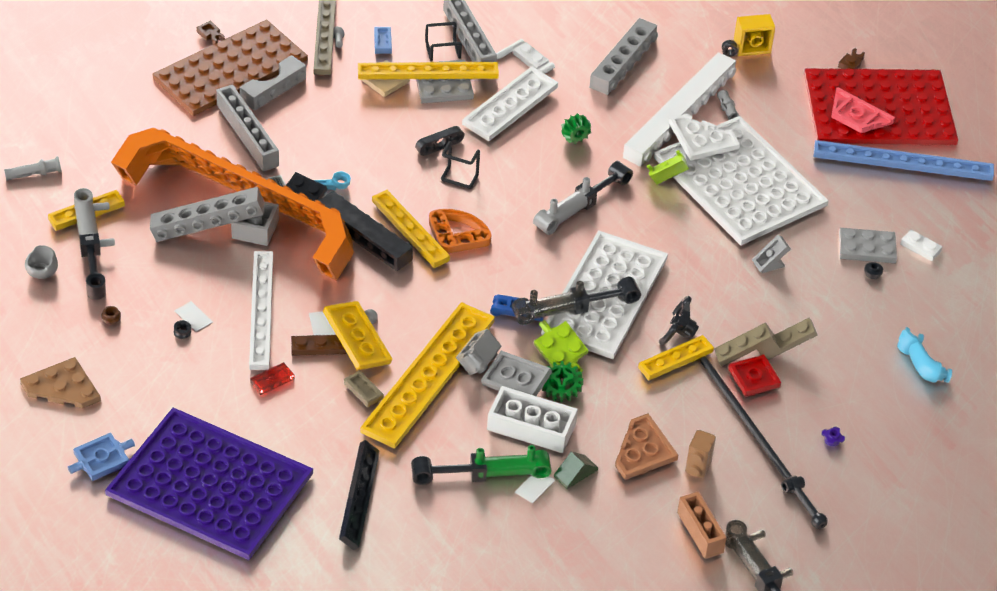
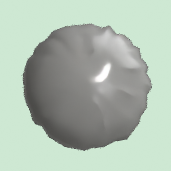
(41, 262)

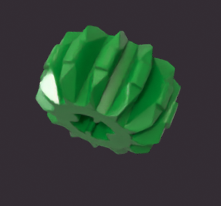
(576, 128)

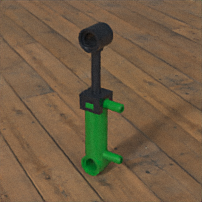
(534, 463)

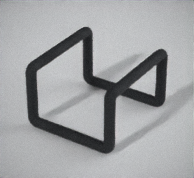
(458, 45)
(476, 157)

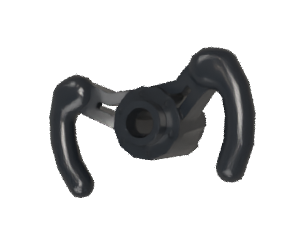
(681, 322)

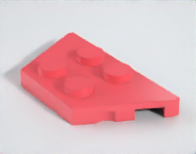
(858, 113)

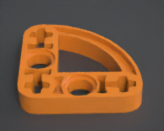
(454, 240)

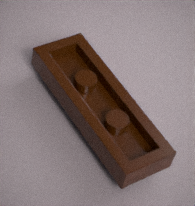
(316, 345)

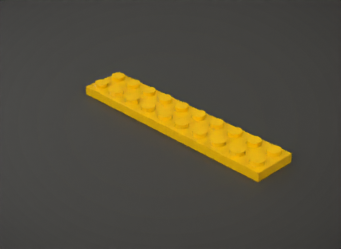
(425, 377)

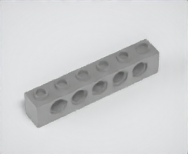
(469, 31)
(623, 56)
(207, 214)

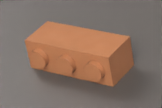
(701, 525)

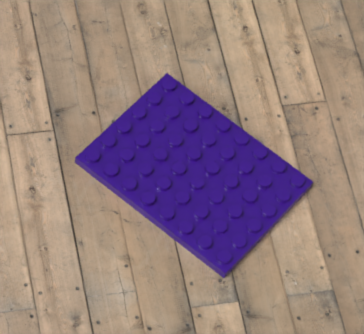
(210, 483)

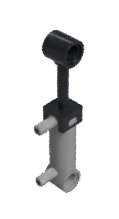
(584, 197)
(89, 239)

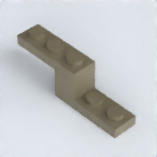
(765, 341)

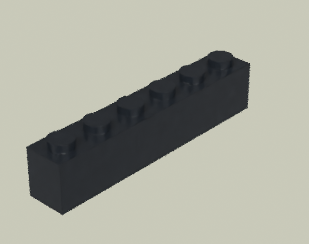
(370, 233)

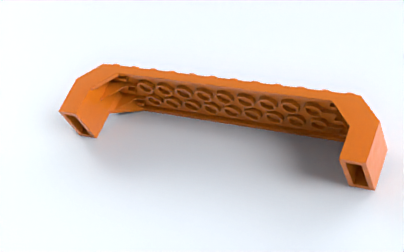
(161, 148)

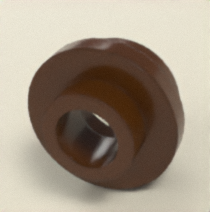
(111, 315)

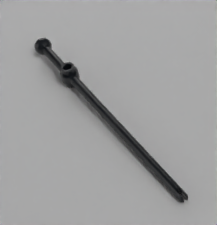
(791, 483)

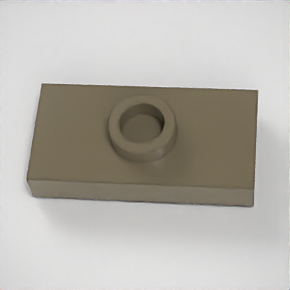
(363, 389)

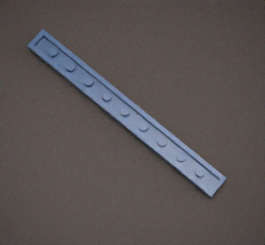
(903, 160)

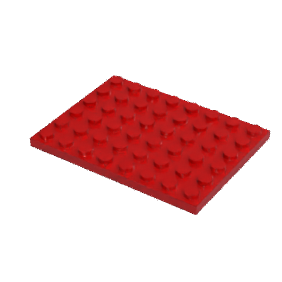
(911, 96)

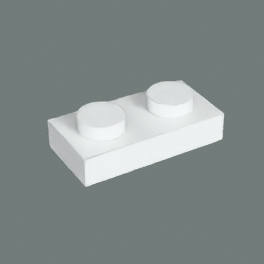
(921, 245)

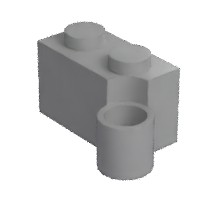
(479, 352)

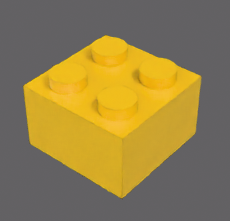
(754, 34)

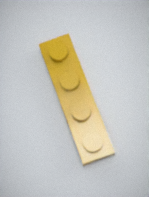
(67, 216)
(675, 357)

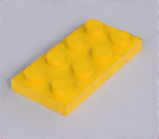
(357, 335)

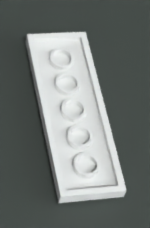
(510, 103)

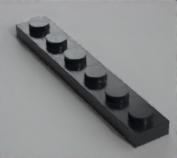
(359, 495)

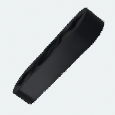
(429, 143)

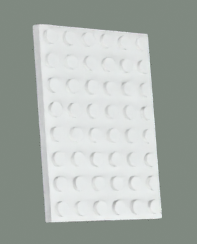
(748, 187)

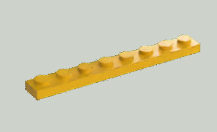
(428, 70)

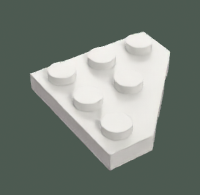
(702, 138)

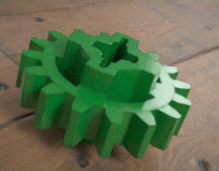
(571, 382)

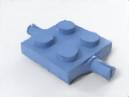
(101, 456)

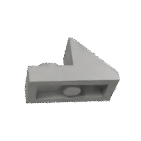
(770, 256)

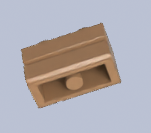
(700, 454)

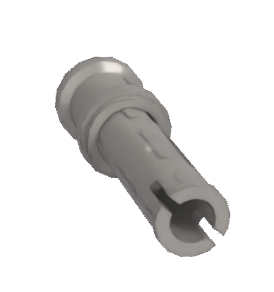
(42, 167)

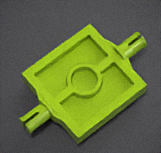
(560, 345)

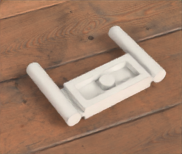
(528, 55)

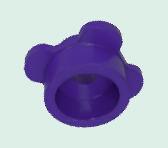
(833, 436)

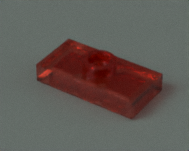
(272, 378)

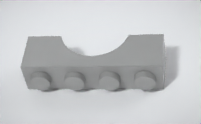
(258, 93)

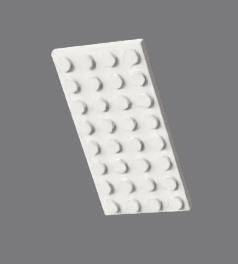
(601, 269)

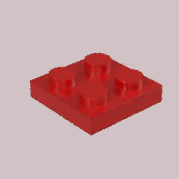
(754, 375)

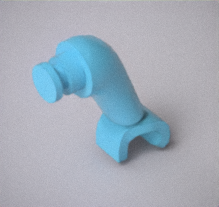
(923, 363)

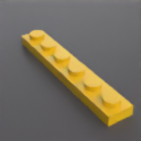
(410, 228)

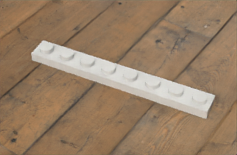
(261, 311)

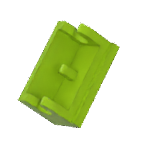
(668, 168)

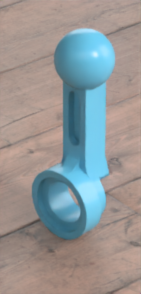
(333, 183)

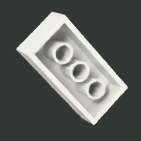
(532, 419)

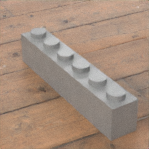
(248, 128)

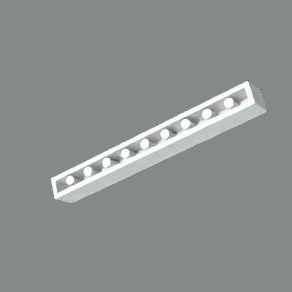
(685, 101)

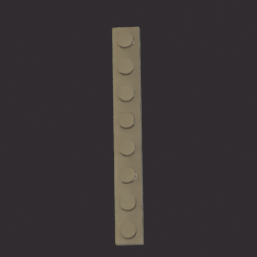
(324, 37)

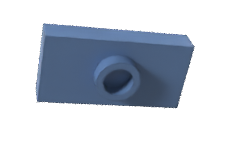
(382, 40)

